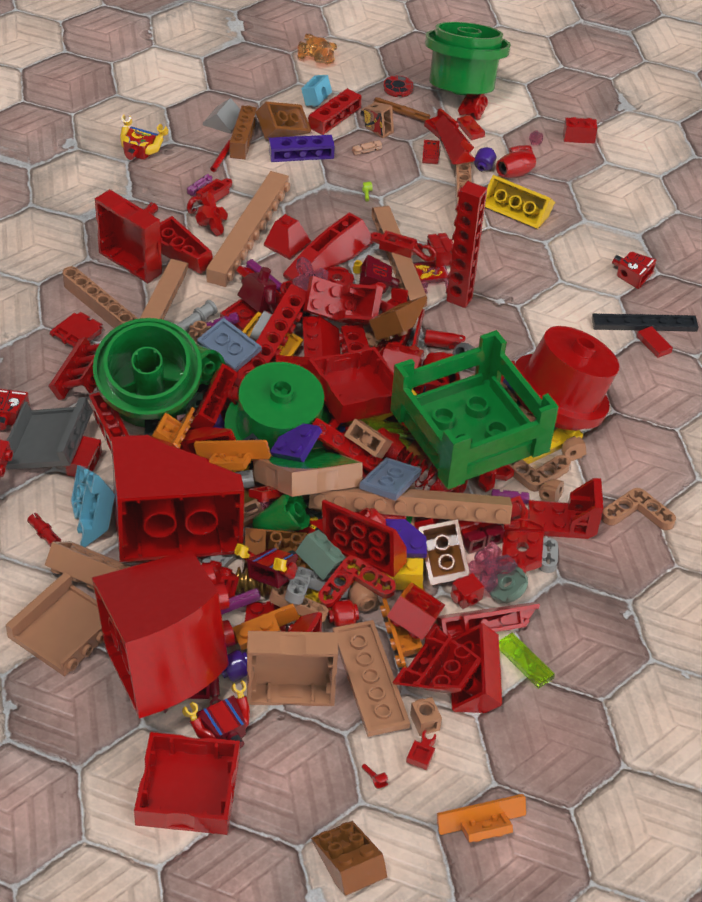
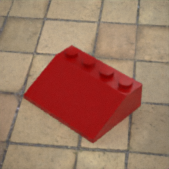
(364, 538)

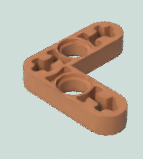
(537, 476)
(634, 500)
(308, 606)

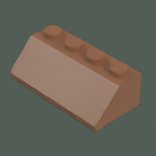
(80, 562)

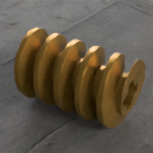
(249, 584)

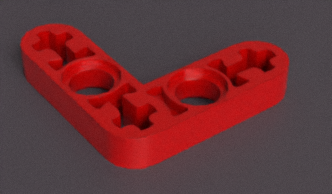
(352, 575)

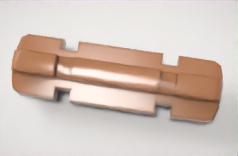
(367, 147)

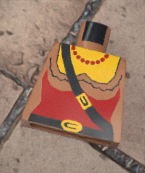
(379, 118)

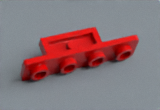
(338, 443)

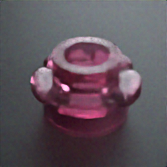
(536, 138)

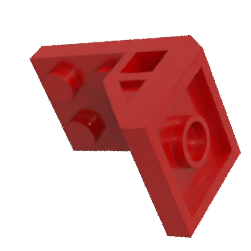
(344, 304)
(573, 519)

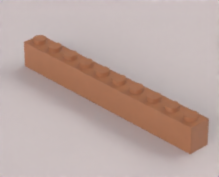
(247, 229)
(422, 504)

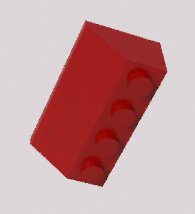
(319, 337)
(484, 687)

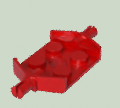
(524, 533)

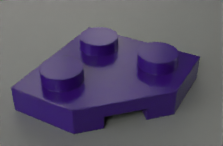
(296, 443)
(412, 537)

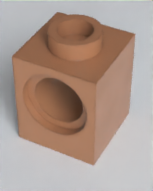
(430, 721)

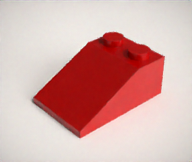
(206, 434)
(415, 611)

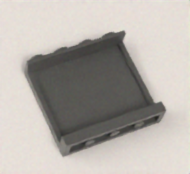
(48, 435)

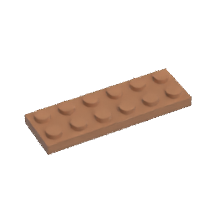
(371, 678)

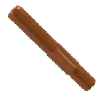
(404, 110)

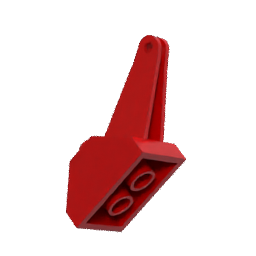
(398, 351)

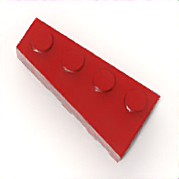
(182, 245)

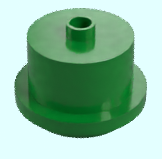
(465, 56)
(147, 370)
(276, 401)

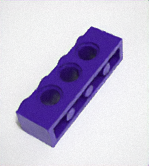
(301, 148)

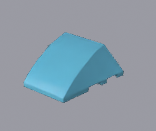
(91, 504)

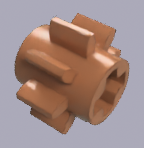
(198, 329)

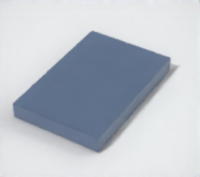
(230, 343)
(390, 478)

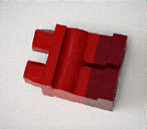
(481, 533)

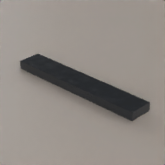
(638, 322)

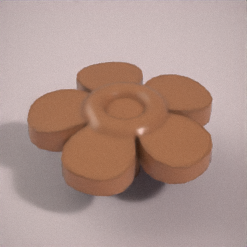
(372, 341)

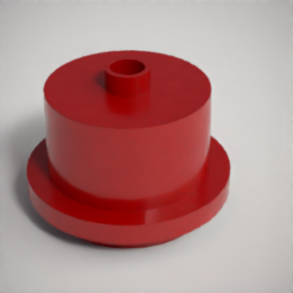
(574, 373)

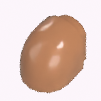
(574, 448)
(551, 490)

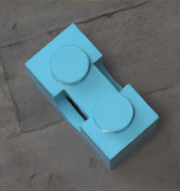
(316, 90)

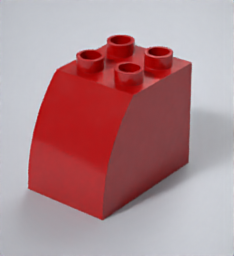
(164, 629)

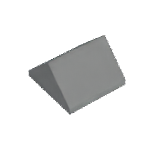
(223, 117)

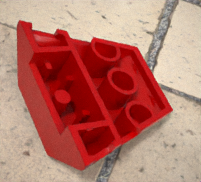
(440, 664)

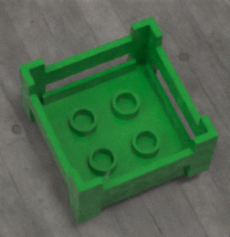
(473, 421)

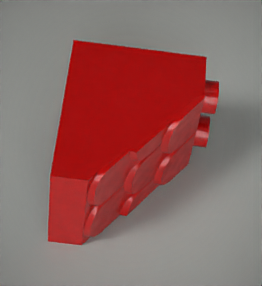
(173, 501)

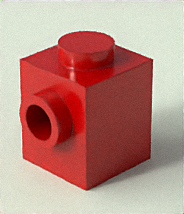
(467, 591)

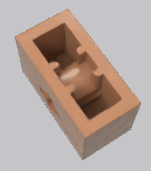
(368, 438)

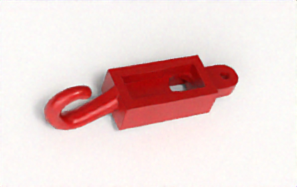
(217, 188)
(401, 245)

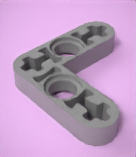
(306, 579)

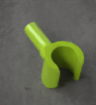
(367, 186)

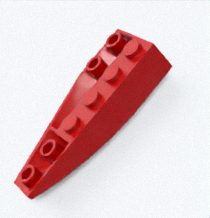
(335, 245)

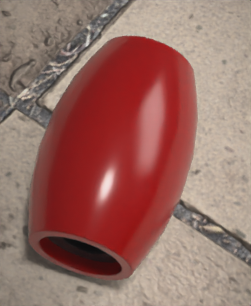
(516, 164)

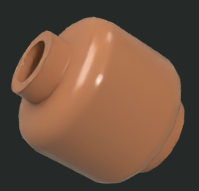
(362, 597)

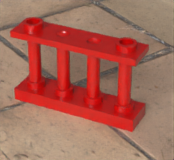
(73, 367)

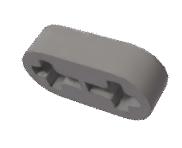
(261, 323)
(552, 555)

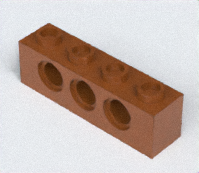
(243, 132)

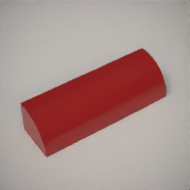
(214, 397)

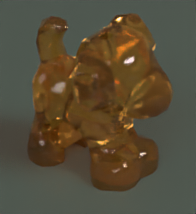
(317, 48)

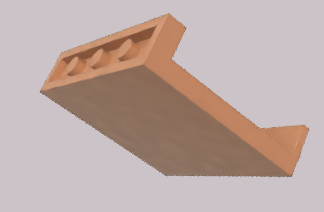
(58, 626)

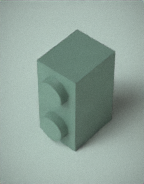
(320, 554)

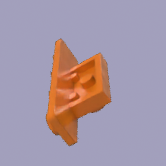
(172, 430)
(233, 454)
(265, 622)
(401, 640)
(483, 819)

